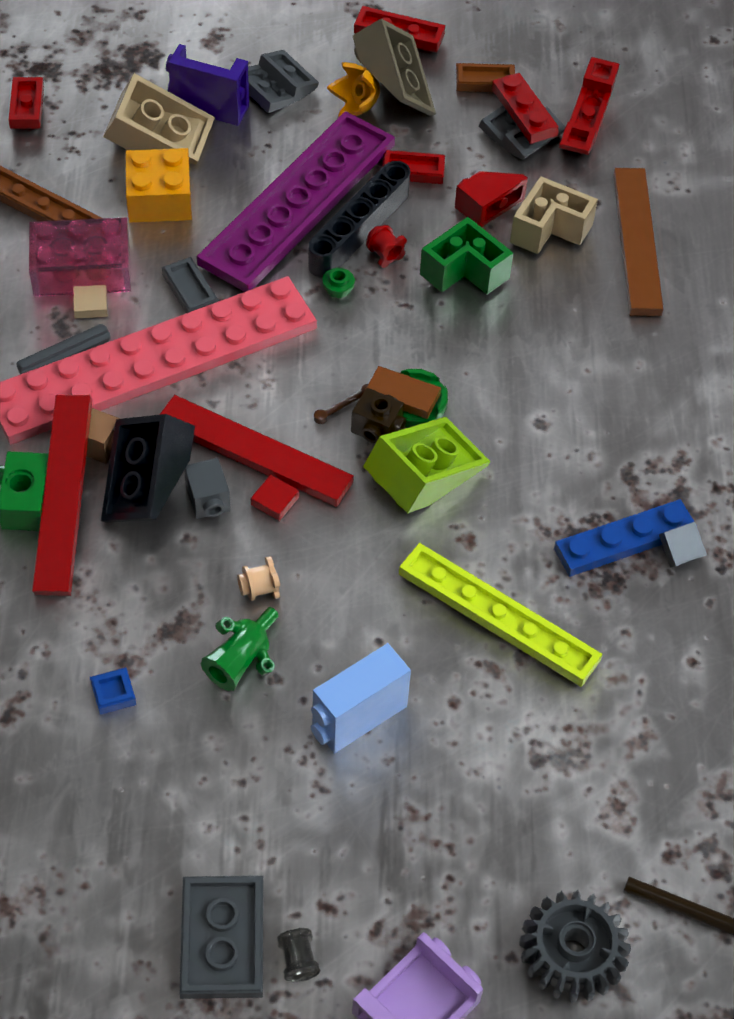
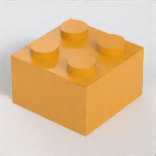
(158, 185)

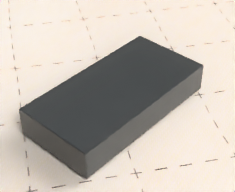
(188, 285)

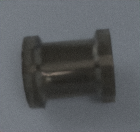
(298, 955)

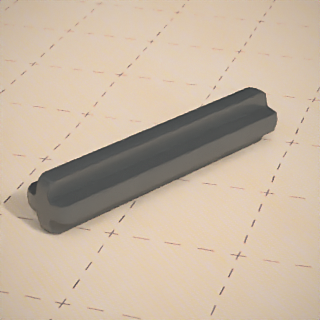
(78, 343)

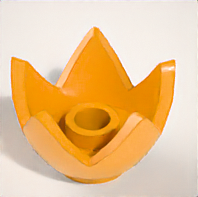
(357, 89)

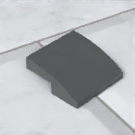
(279, 81)
(506, 133)

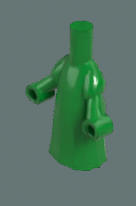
(233, 657)

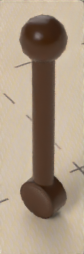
(320, 415)

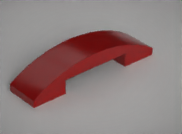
(590, 106)

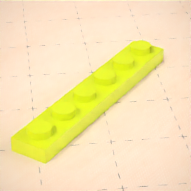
(500, 614)

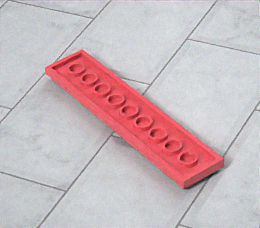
(156, 356)

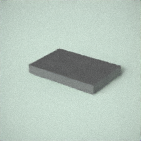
(222, 937)

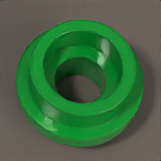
(338, 282)

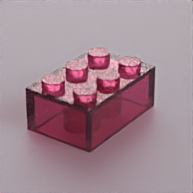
(79, 255)

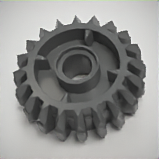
(570, 969)

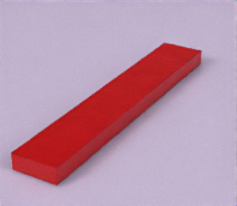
(262, 452)
(62, 496)

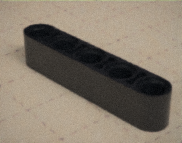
(355, 220)

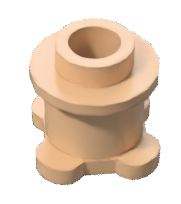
(259, 580)

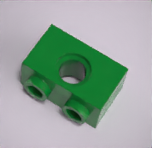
(20, 473)

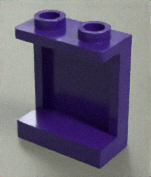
(210, 87)

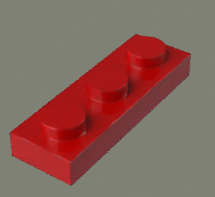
(425, 33)
(525, 108)

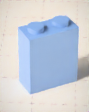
(360, 698)

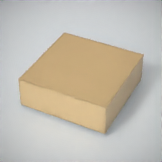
(90, 301)

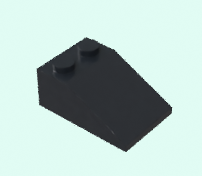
(145, 466)

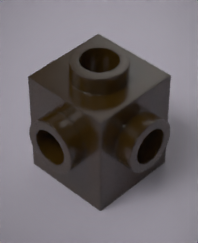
(377, 415)

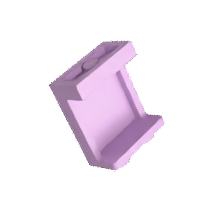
(422, 987)

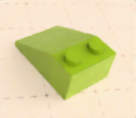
(424, 463)

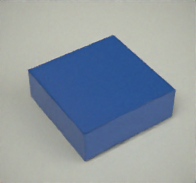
(113, 691)

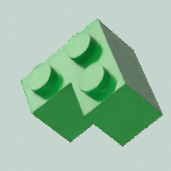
(468, 253)

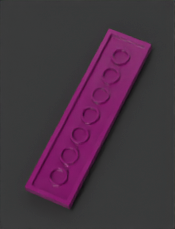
(295, 202)

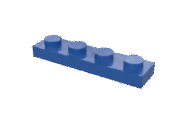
(620, 538)

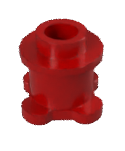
(386, 245)

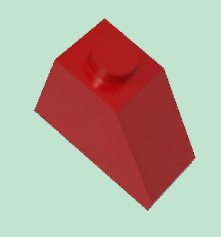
(489, 195)

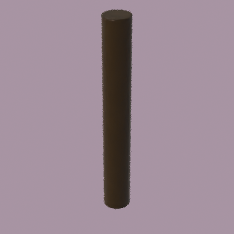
(680, 905)

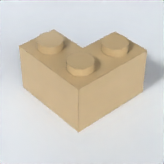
(555, 211)

